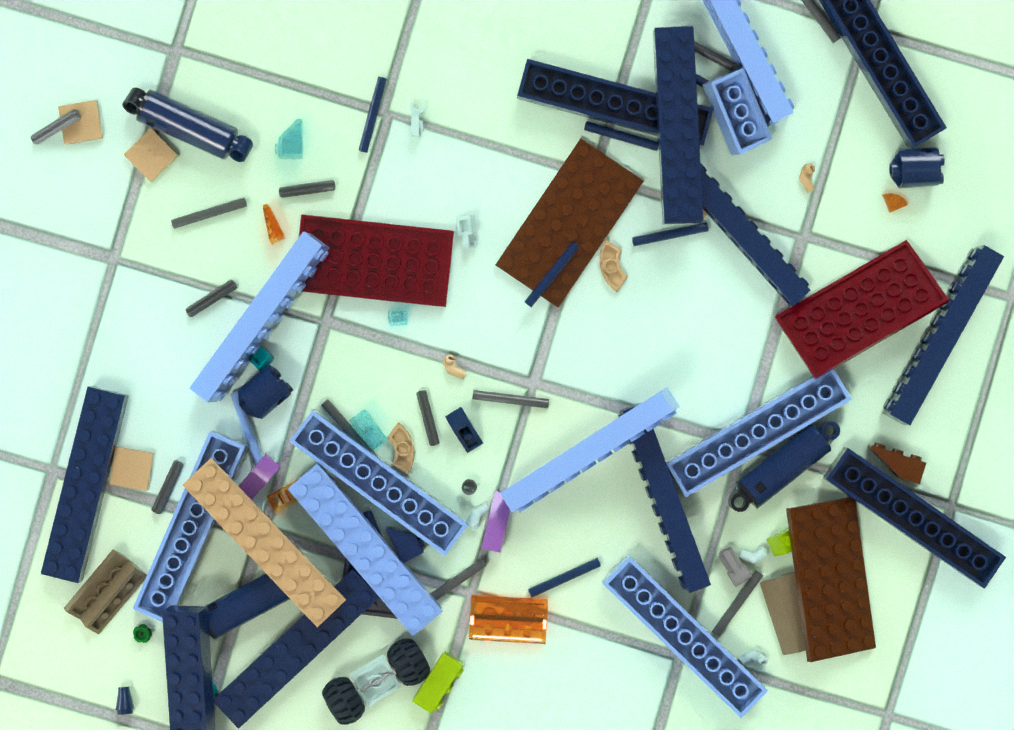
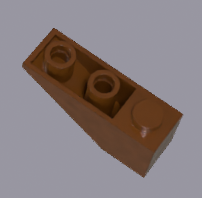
(901, 466)

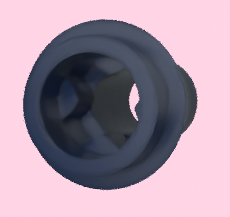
(124, 701)

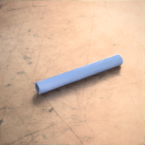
(247, 430)

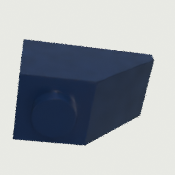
(464, 429)
(405, 543)

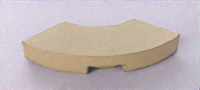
(610, 265)
(403, 448)

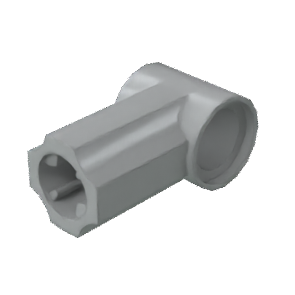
(736, 569)

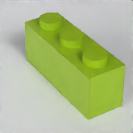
(438, 682)

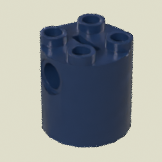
(917, 167)
(263, 392)

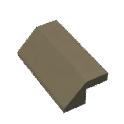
(105, 591)
(784, 610)

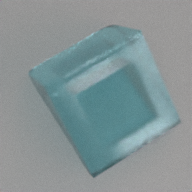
(398, 317)

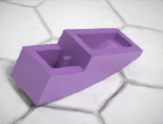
(259, 476)
(496, 524)

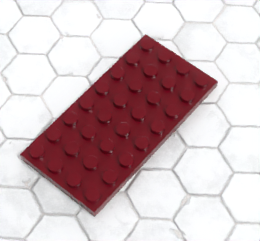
(381, 261)
(861, 309)

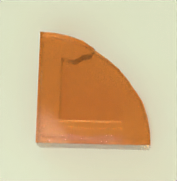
(894, 201)

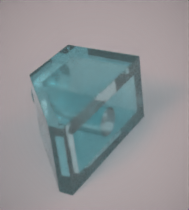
(291, 142)
(368, 429)

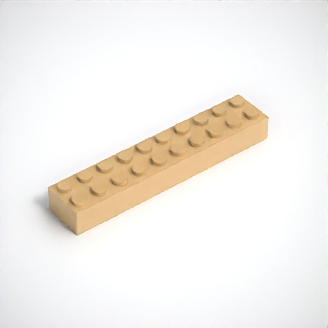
(264, 542)

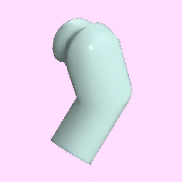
(475, 514)
(754, 557)
(754, 655)

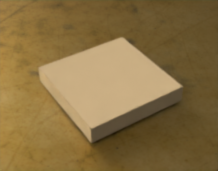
(87, 127)
(151, 155)
(131, 468)

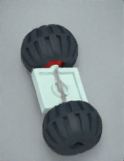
(375, 681)

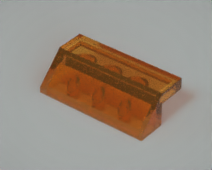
(508, 619)

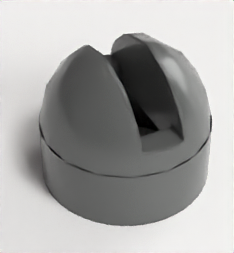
(469, 483)

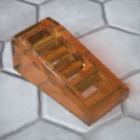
(273, 228)
(272, 499)

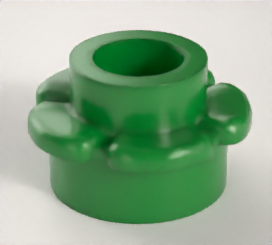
(142, 638)

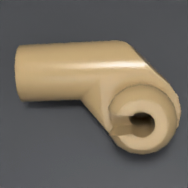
(805, 177)
(451, 367)

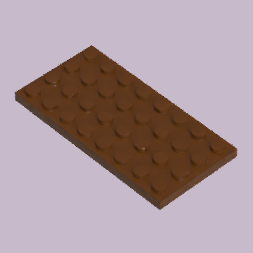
(575, 208)
(830, 579)

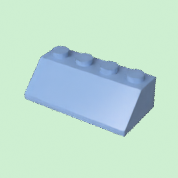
(737, 112)

